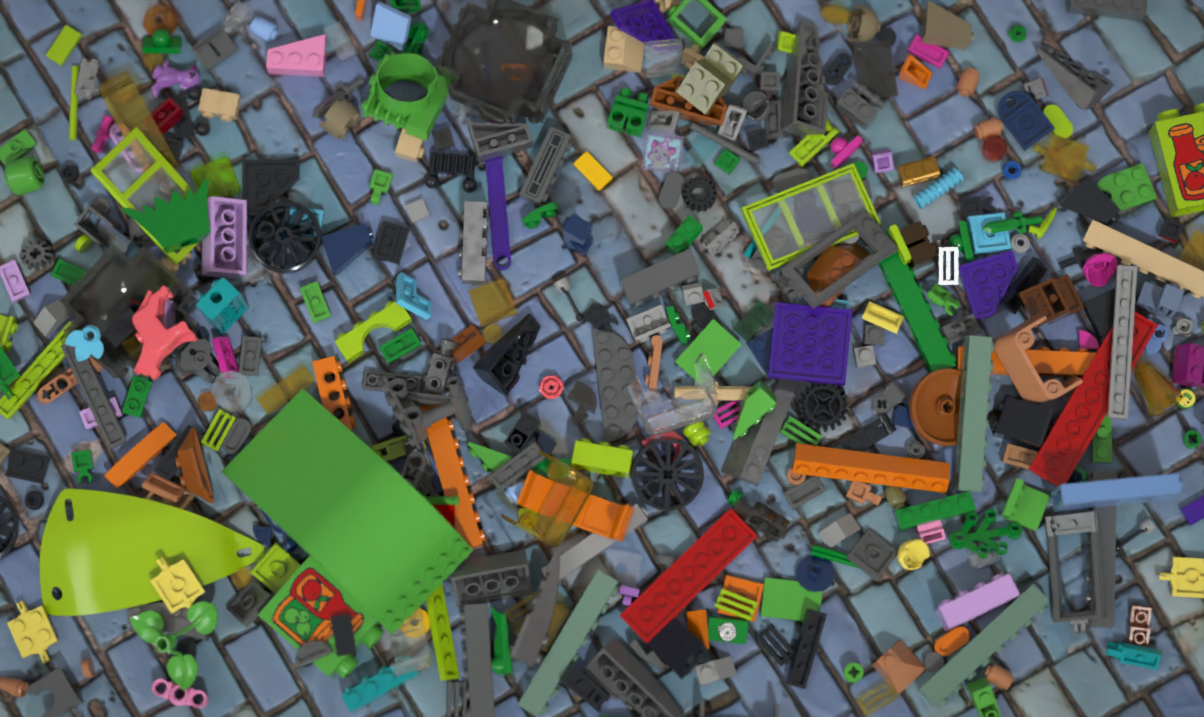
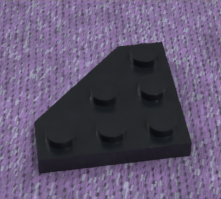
(267, 181)

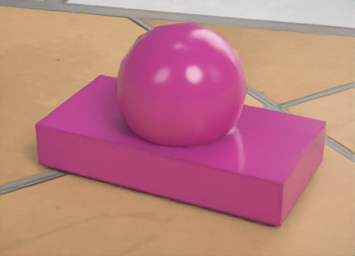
(843, 150)

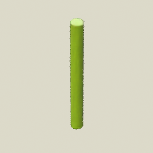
(73, 104)

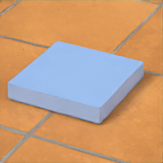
(391, 26)

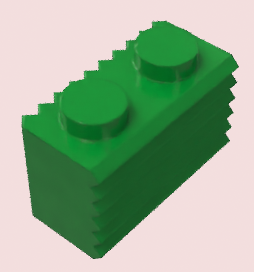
(683, 236)

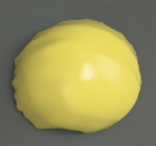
(912, 554)

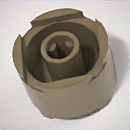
(340, 118)

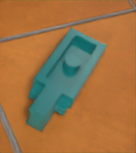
(1134, 654)

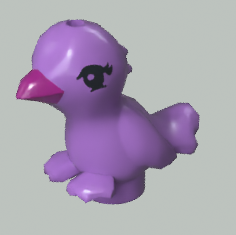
(169, 76)

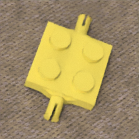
(1185, 577)
(176, 585)
(33, 632)

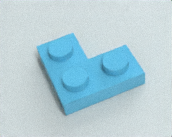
(408, 299)

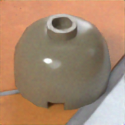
(862, 24)

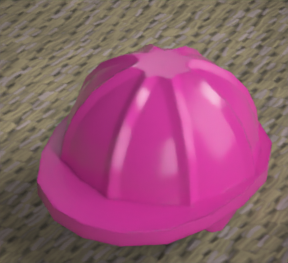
(1099, 268)

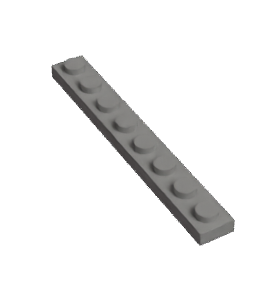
(1122, 342)

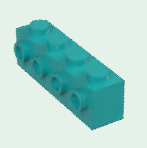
(374, 688)

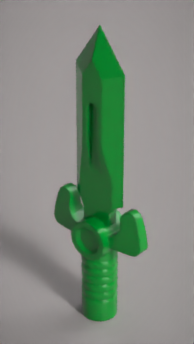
(1012, 224)

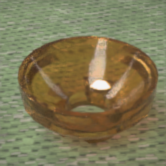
(170, 19)

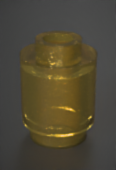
(835, 14)

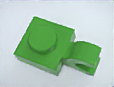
(379, 183)
(942, 297)

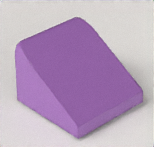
(882, 160)

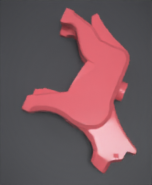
(156, 337)

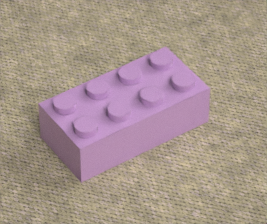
(226, 243)
(973, 604)

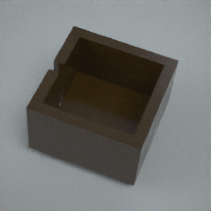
(919, 246)

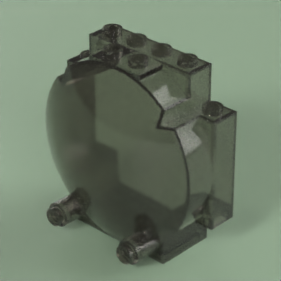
(504, 61)
(105, 294)

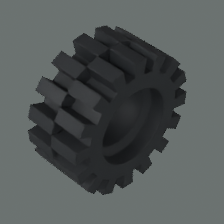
(705, 184)

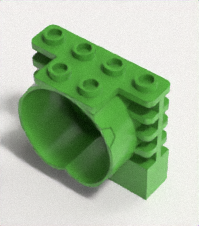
(415, 116)

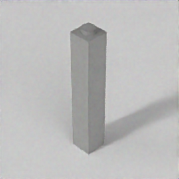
(594, 546)

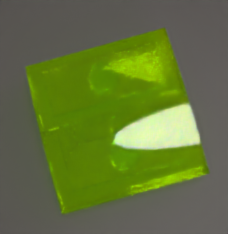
(221, 176)

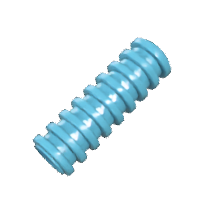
(938, 188)

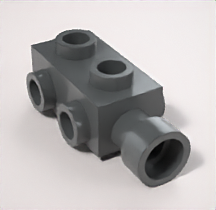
(442, 374)

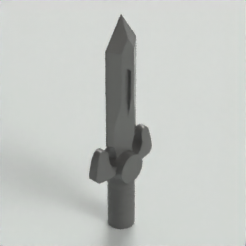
(322, 109)

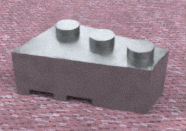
(498, 139)

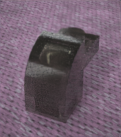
(586, 400)

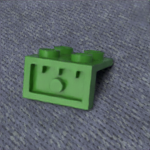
(1025, 505)

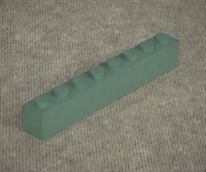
(973, 413)
(987, 642)
(568, 643)

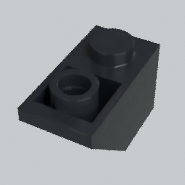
(522, 432)

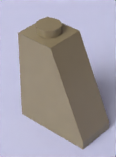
(945, 28)

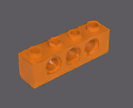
(330, 366)

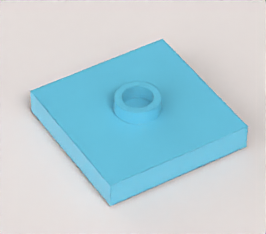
(983, 241)

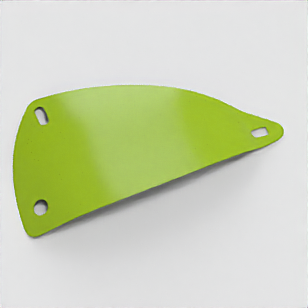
(112, 549)

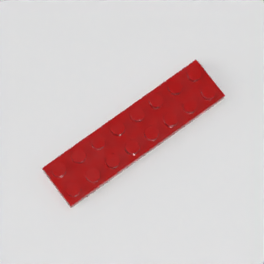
(688, 576)

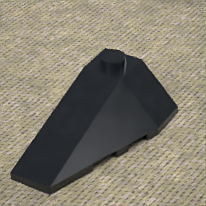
(504, 359)

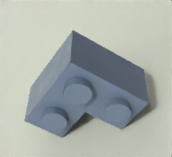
(1159, 300)

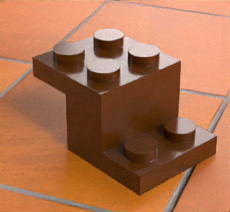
(1053, 299)

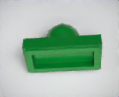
(162, 43)
(963, 241)

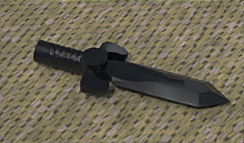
(1079, 257)

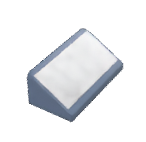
(114, 237)

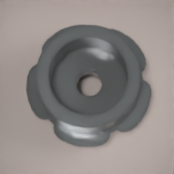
(915, 445)

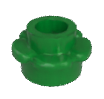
(1017, 38)

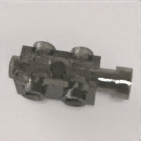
(763, 519)

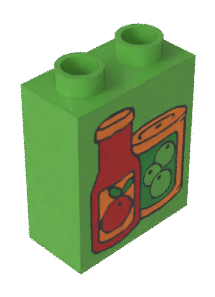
(304, 613)

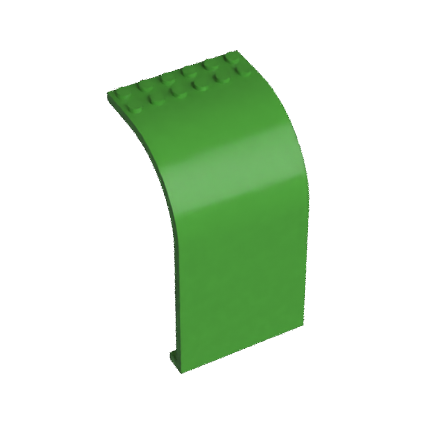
(348, 510)

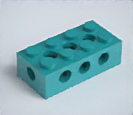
(222, 305)

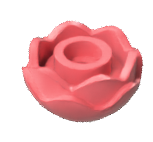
(548, 381)

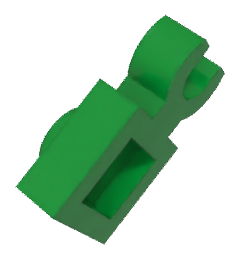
(82, 463)

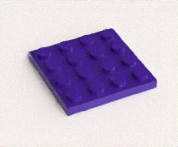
(810, 344)

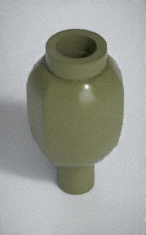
(895, 497)

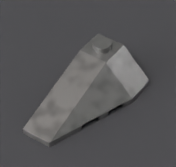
(1080, 85)

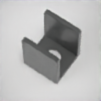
(80, 223)

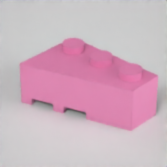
(299, 58)

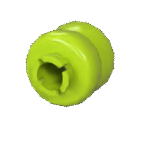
(697, 433)

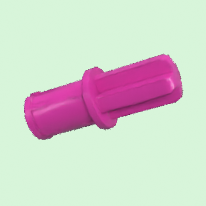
(102, 134)

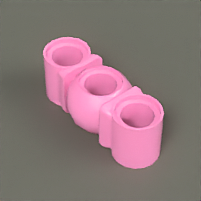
(171, 690)

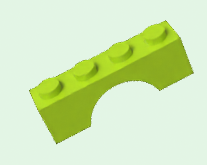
(352, 343)

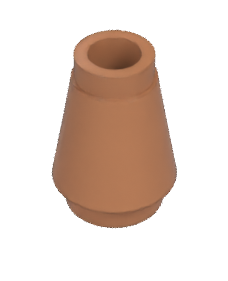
(14, 686)

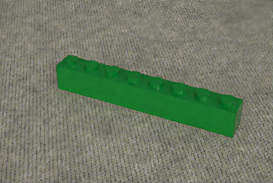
(917, 313)

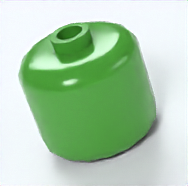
(24, 175)

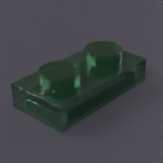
(753, 321)

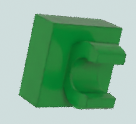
(380, 50)

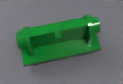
(418, 34)

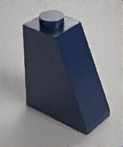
(346, 246)

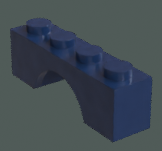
(577, 234)

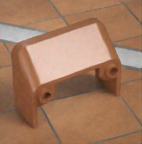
(1011, 353)

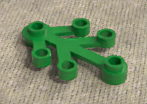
(984, 536)

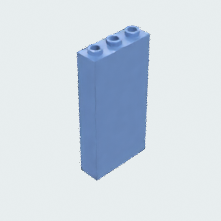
(1116, 492)

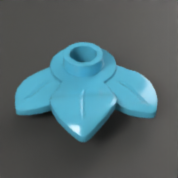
(84, 345)

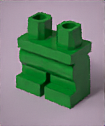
(631, 110)

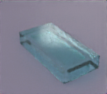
(700, 152)

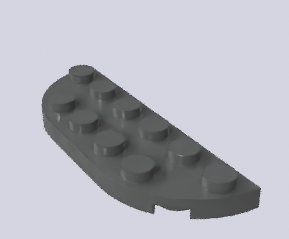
(614, 371)

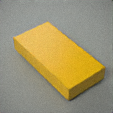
(592, 171)

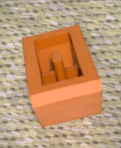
(915, 73)

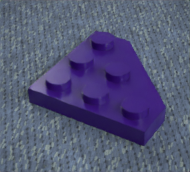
(643, 22)
(987, 282)

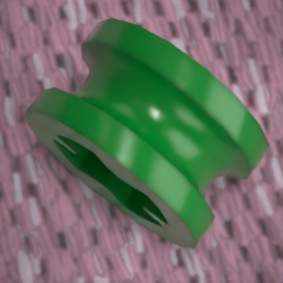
(1186, 439)
(734, 497)

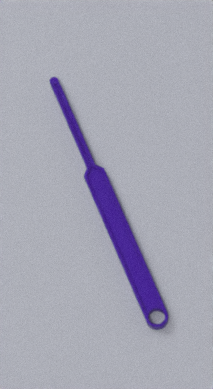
(498, 210)

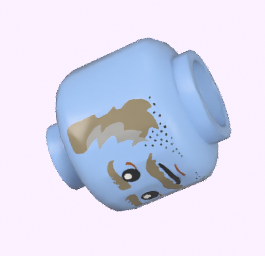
(513, 491)

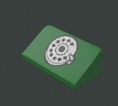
(727, 630)

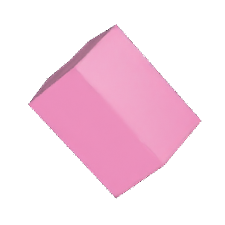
(931, 532)

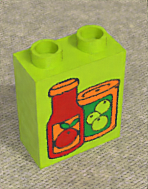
(1180, 159)

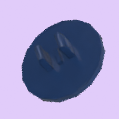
(815, 573)

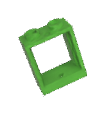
(687, 32)

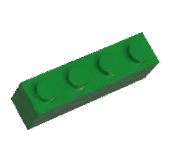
(934, 511)

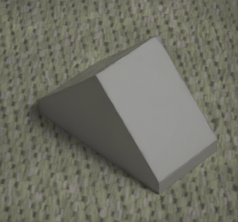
(663, 122)
(732, 122)
(52, 317)
(839, 531)

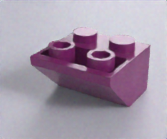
(1189, 365)

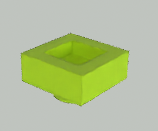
(785, 42)

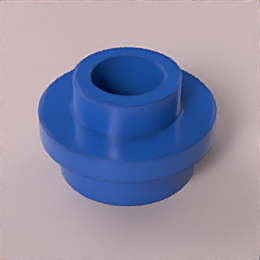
(1011, 164)

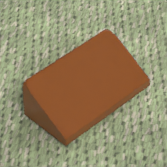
(467, 343)

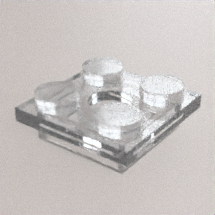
(632, 562)

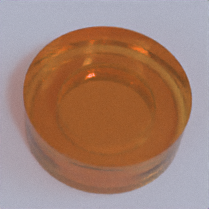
(207, 402)

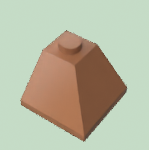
(899, 666)

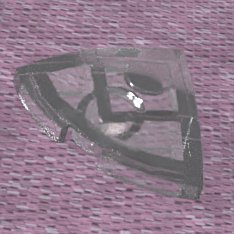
(256, 271)

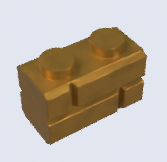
(918, 172)

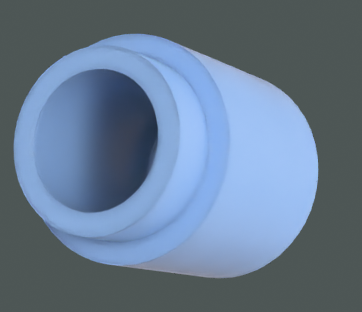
(264, 29)

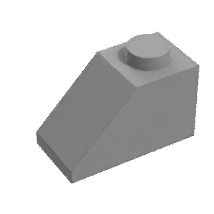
(715, 671)

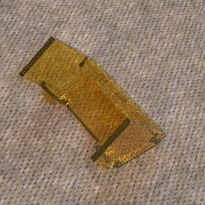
(559, 507)

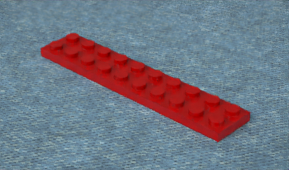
(1085, 410)

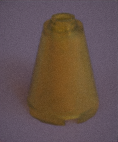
(1156, 389)

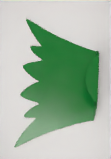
(176, 223)

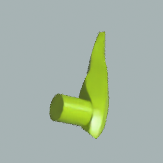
(1044, 225)

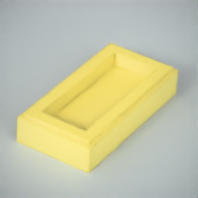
(882, 317)

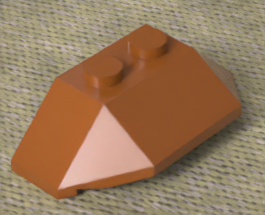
(667, 99)
(833, 265)
(193, 467)

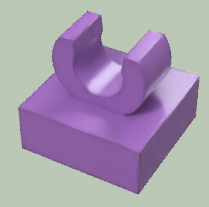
(628, 594)

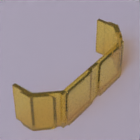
(131, 112)

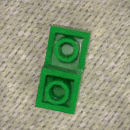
(534, 218)
(679, 330)

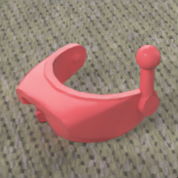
(668, 434)

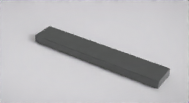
(95, 398)

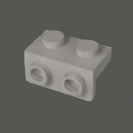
(648, 323)

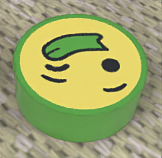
(1188, 399)

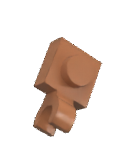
(861, 492)

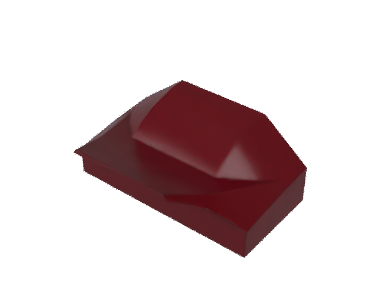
(167, 115)

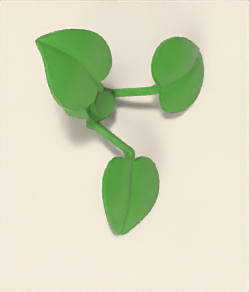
(150, 625)

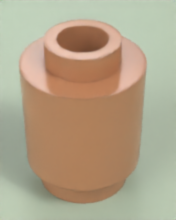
(968, 82)
(988, 128)
(998, 676)

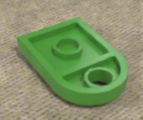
(1128, 187)

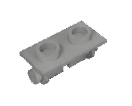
(86, 78)
(714, 243)

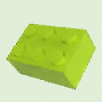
(602, 458)

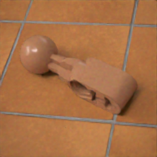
(70, 380)

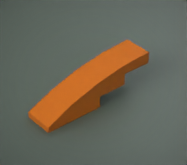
(140, 455)

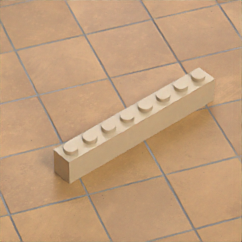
(1145, 257)

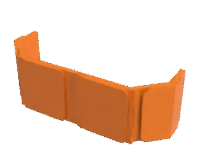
(596, 516)

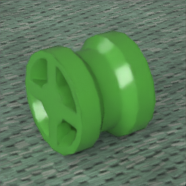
(853, 675)

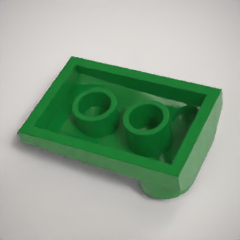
(502, 663)

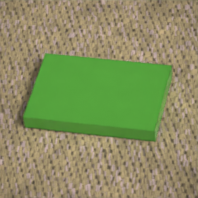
(716, 345)
(788, 600)

